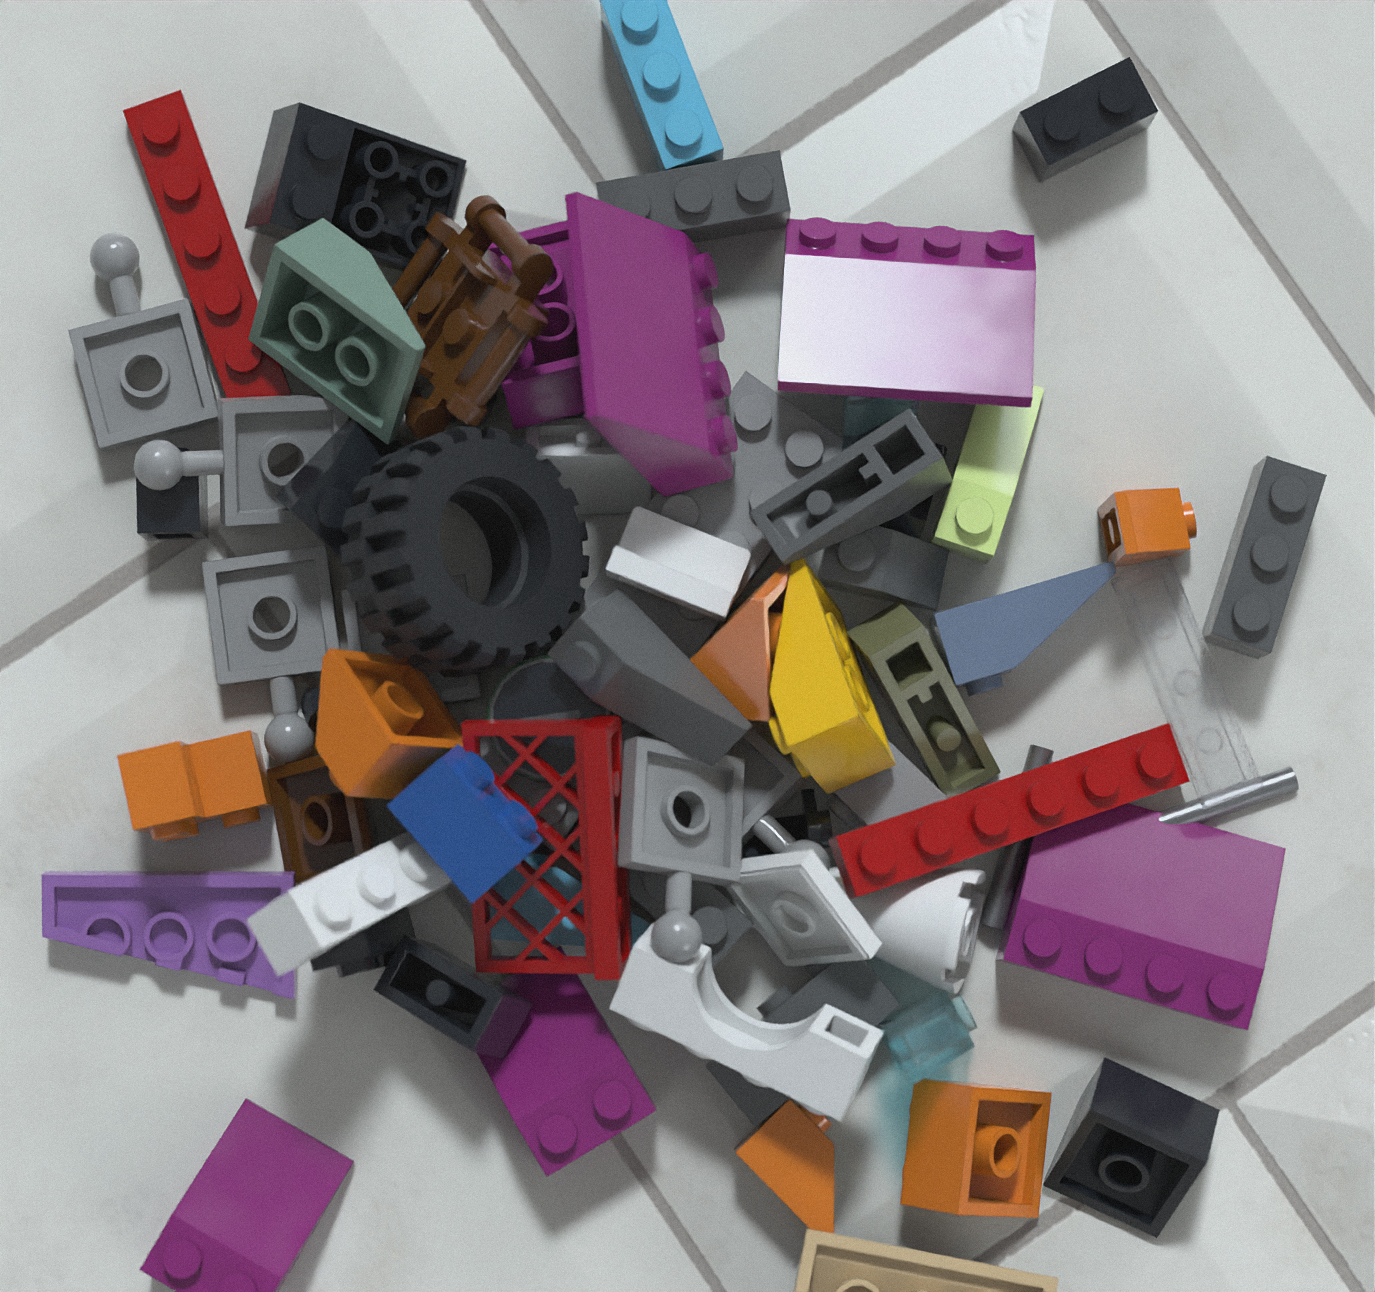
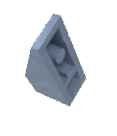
(1001, 631)

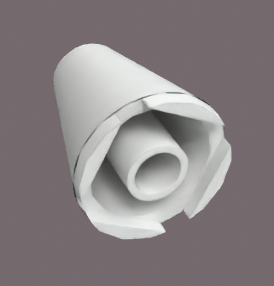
(926, 922)

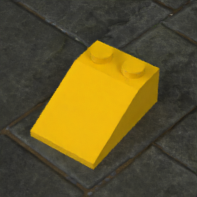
(822, 692)

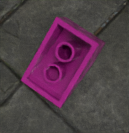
(548, 373)
(565, 1072)
(248, 1208)

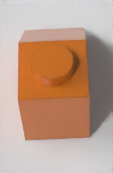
(1146, 525)
(795, 1162)

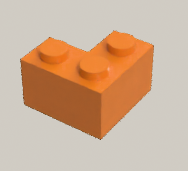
(189, 784)

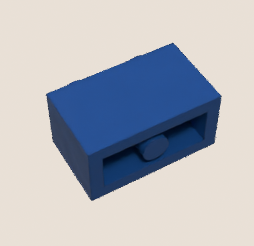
(466, 822)

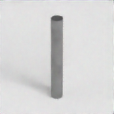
(1274, 783)
(1010, 860)

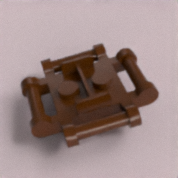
(470, 312)

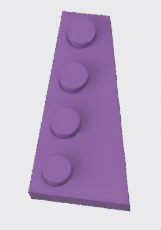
(170, 919)

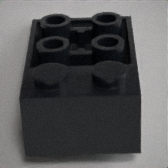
(355, 178)

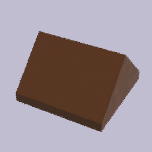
(317, 820)

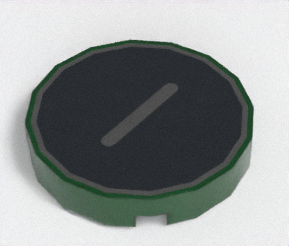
(540, 691)

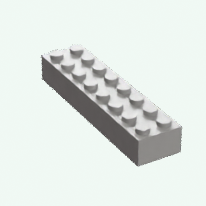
(773, 451)

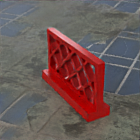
(604, 883)

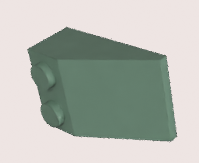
(339, 326)

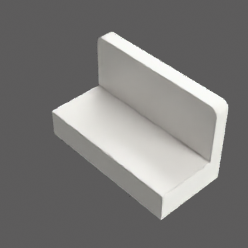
(590, 466)
(678, 563)

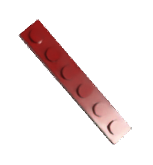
(204, 244)
(1007, 811)

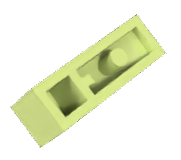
(985, 479)

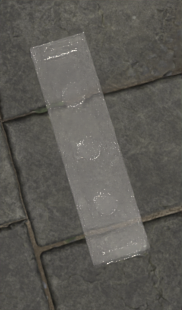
(1187, 683)

